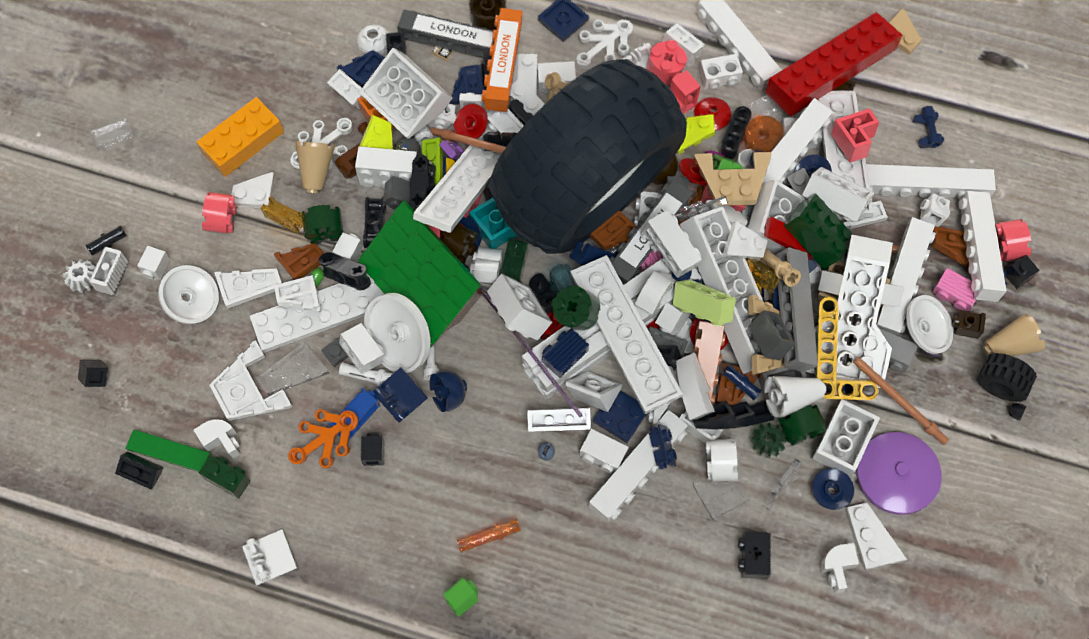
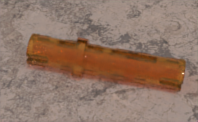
(489, 535)

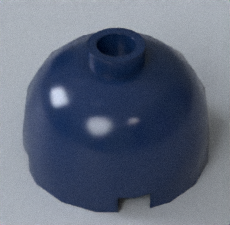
(449, 390)

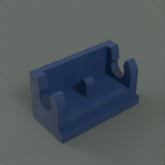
(588, 254)

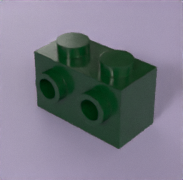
(225, 477)

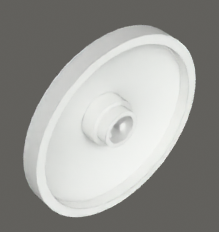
(399, 330)

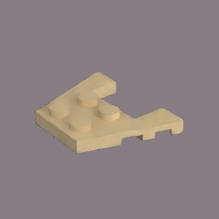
(738, 185)
(759, 362)

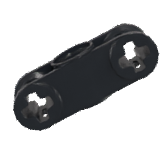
(421, 180)
(374, 211)
(344, 271)

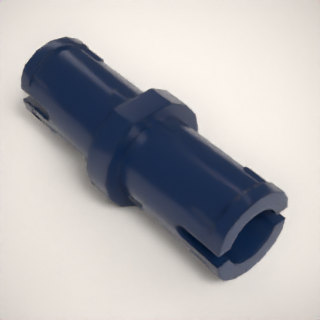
(741, 382)

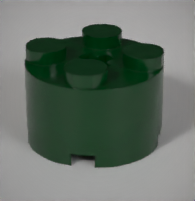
(322, 224)
(576, 308)
(803, 423)

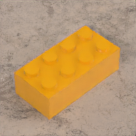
(240, 136)

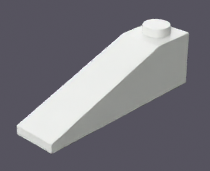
(526, 70)

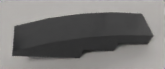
(734, 416)

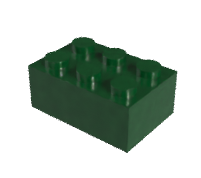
(819, 231)

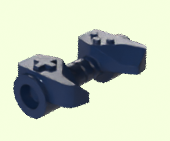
(929, 117)

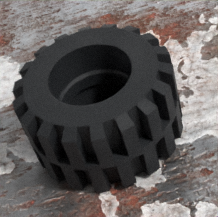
(1006, 377)

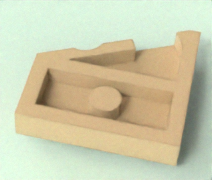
(910, 38)

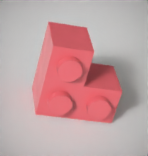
(685, 90)
(854, 134)

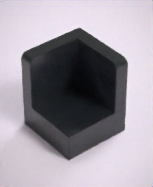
(92, 373)

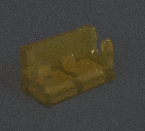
(283, 215)
(763, 274)

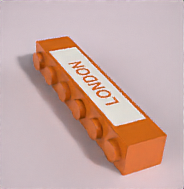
(503, 60)

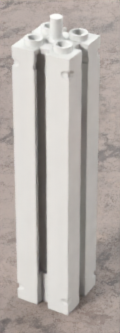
(598, 346)

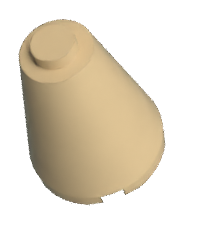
(314, 164)
(1016, 339)

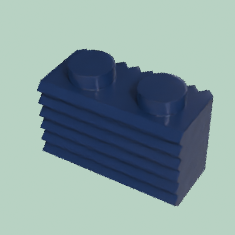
(564, 352)

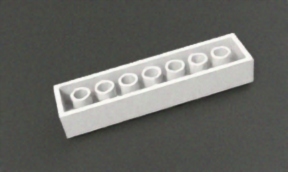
(728, 275)

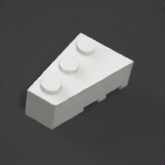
(671, 243)

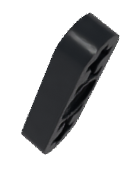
(540, 290)

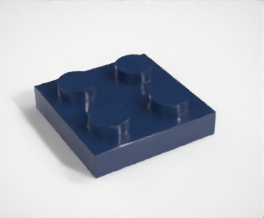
(563, 18)
(622, 418)

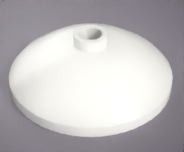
(197, 286)
(929, 324)

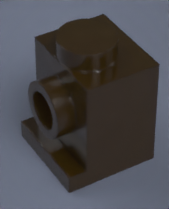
(966, 329)

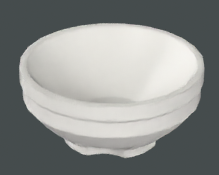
(368, 44)

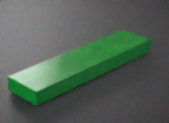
(167, 451)

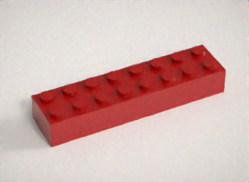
(833, 63)

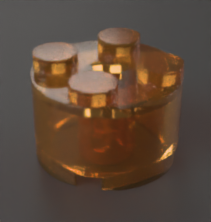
(762, 126)

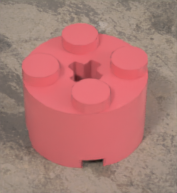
(666, 60)
(218, 212)
(1013, 239)

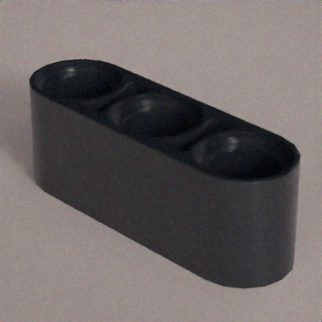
(736, 125)

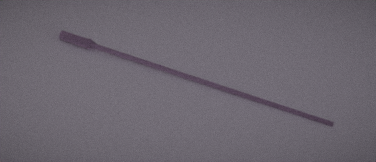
(535, 357)

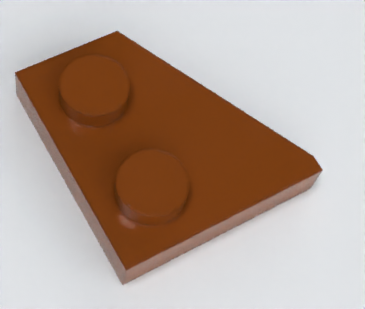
(613, 231)
(952, 244)
(300, 260)
(726, 389)

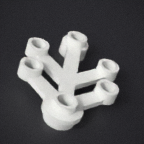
(605, 41)
(343, 122)

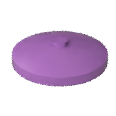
(899, 473)

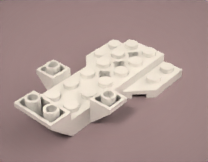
(861, 293)

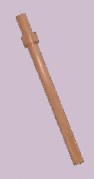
(449, 135)
(929, 426)

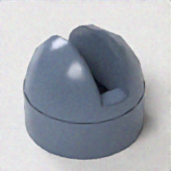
(550, 453)

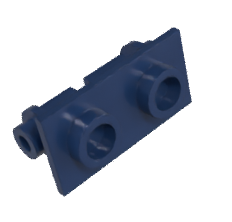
(661, 437)

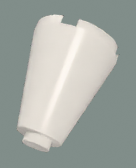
(792, 393)

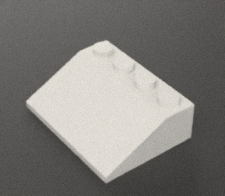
(404, 93)

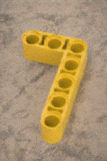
(831, 357)

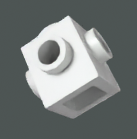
(444, 119)
(935, 209)

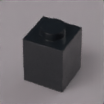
(1021, 272)
(372, 450)

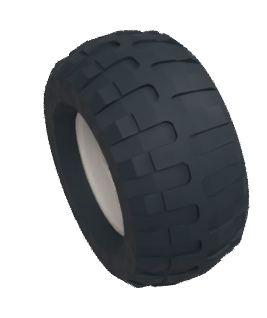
(587, 154)

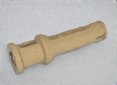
(782, 269)

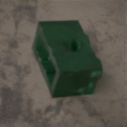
(515, 259)

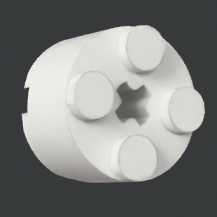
(723, 460)

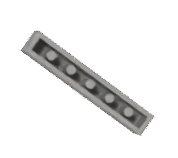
(797, 313)

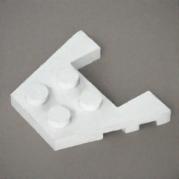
(238, 392)

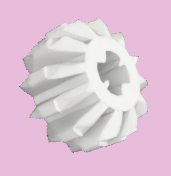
(79, 275)

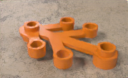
(327, 436)

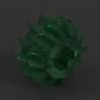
(769, 433)

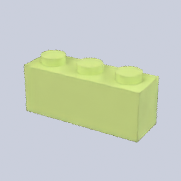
(704, 302)

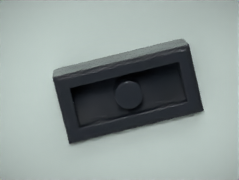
(138, 470)

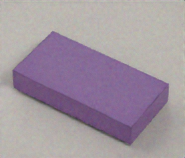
(452, 149)

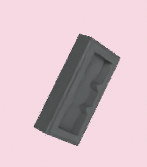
(664, 339)

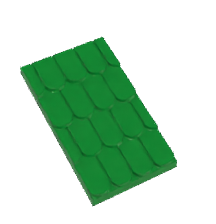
(418, 265)

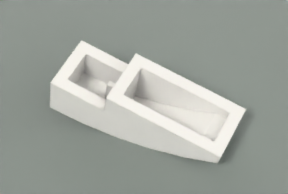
(694, 387)

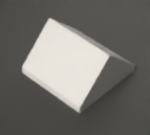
(594, 390)

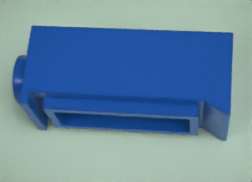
(363, 406)

